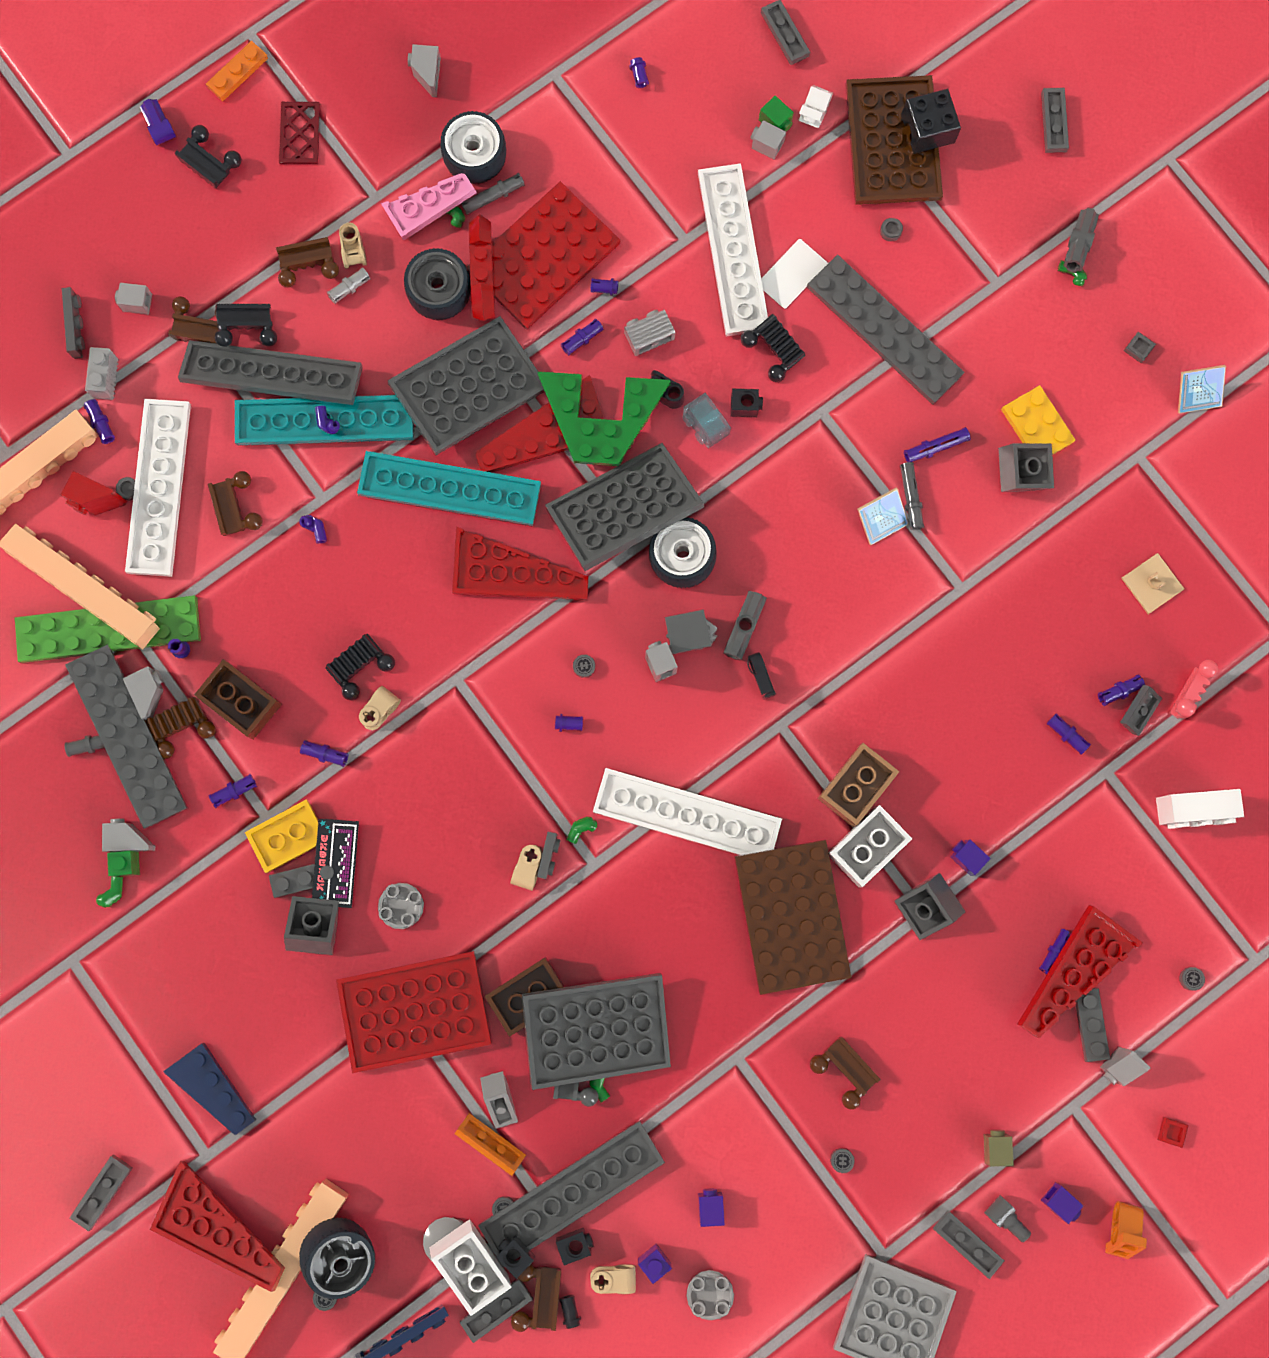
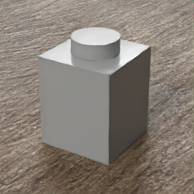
(768, 139)
(133, 298)

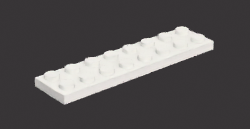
(732, 248)
(158, 488)
(685, 814)

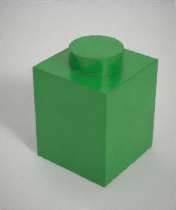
(777, 114)
(123, 863)

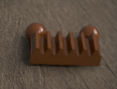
(303, 255)
(190, 327)
(227, 507)
(176, 720)
(851, 1066)
(545, 1299)

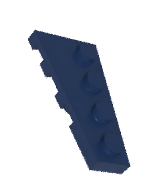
(209, 1086)
(383, 1347)

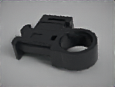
(761, 675)

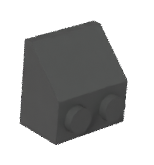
(1026, 467)
(930, 906)
(311, 925)

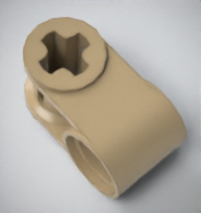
(352, 249)
(380, 706)
(525, 871)
(618, 1279)

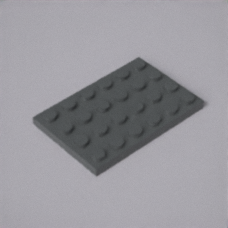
(467, 385)
(624, 506)
(596, 1030)

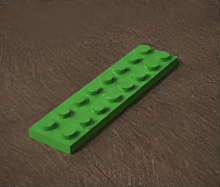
(81, 632)

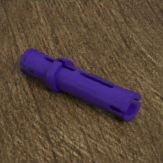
(960, 436)

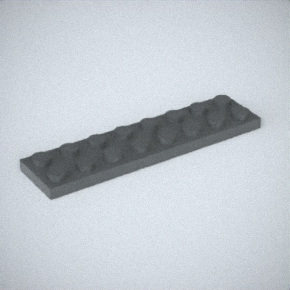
(885, 329)
(270, 372)
(126, 737)
(574, 1191)

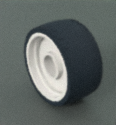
(470, 132)
(686, 536)

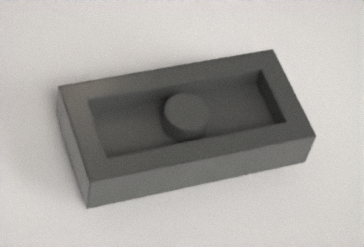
(1141, 710)
(546, 865)

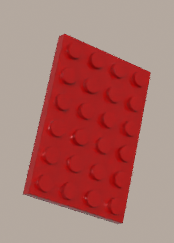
(547, 254)
(413, 1012)

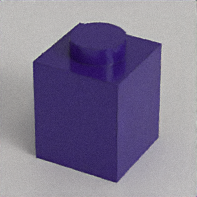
(969, 856)
(1062, 1203)
(711, 1208)
(654, 1263)

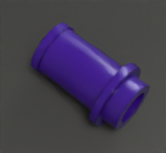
(637, 66)
(604, 286)
(179, 648)
(568, 723)

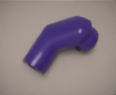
(324, 423)
(314, 525)

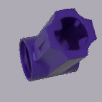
(159, 125)

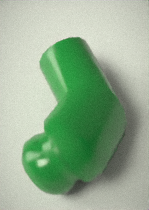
(458, 217)
(1079, 276)
(580, 826)
(112, 895)
(598, 1086)

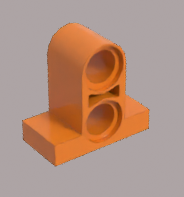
(1126, 1231)

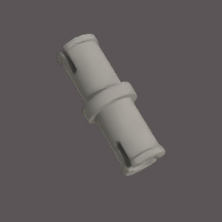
(348, 285)

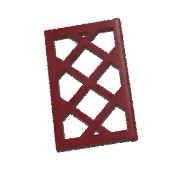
(300, 107)

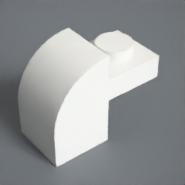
(815, 106)

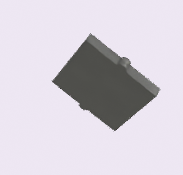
(688, 631)

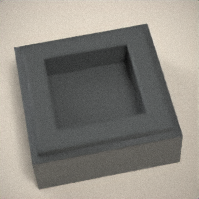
(1139, 347)

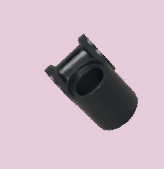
(674, 387)

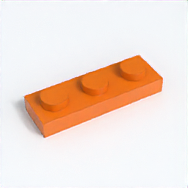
(237, 71)
(490, 1144)

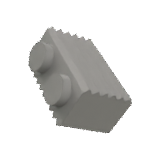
(649, 332)
(101, 373)

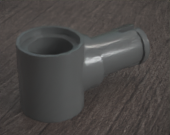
(1004, 1216)

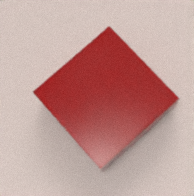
(1173, 1132)

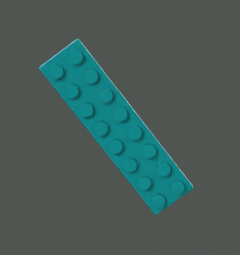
(296, 423)
(449, 488)

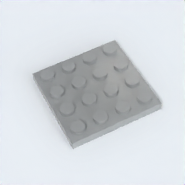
(893, 1313)

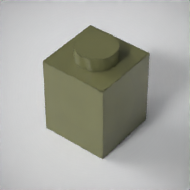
(998, 1148)

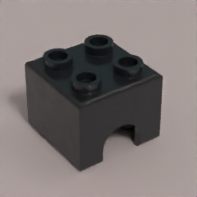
(931, 120)

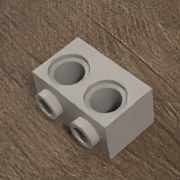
(660, 661)

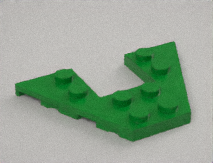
(600, 439)

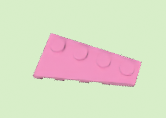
(422, 208)

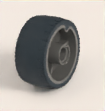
(435, 268)
(324, 1246)

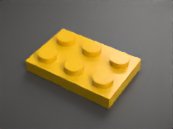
(1037, 420)
(284, 836)

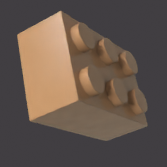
(858, 785)

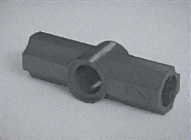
(1081, 240)
(740, 638)

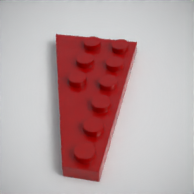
(535, 435)
(500, 570)
(1080, 966)
(205, 1225)

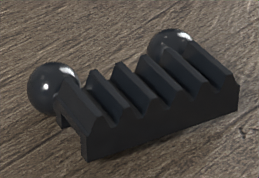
(204, 163)
(241, 317)
(779, 342)
(354, 660)

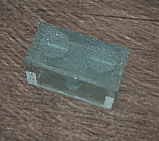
(706, 421)

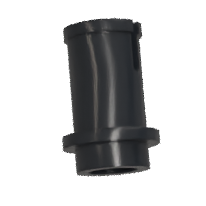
(570, 1312)

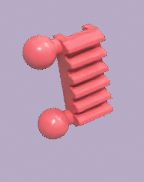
(1185, 703)

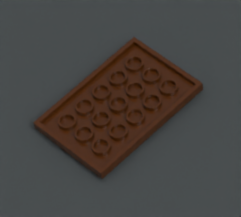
(880, 143)
(792, 917)

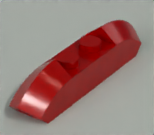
(481, 268)

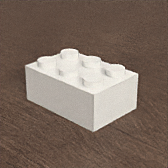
(1200, 808)
(869, 846)
(470, 1267)

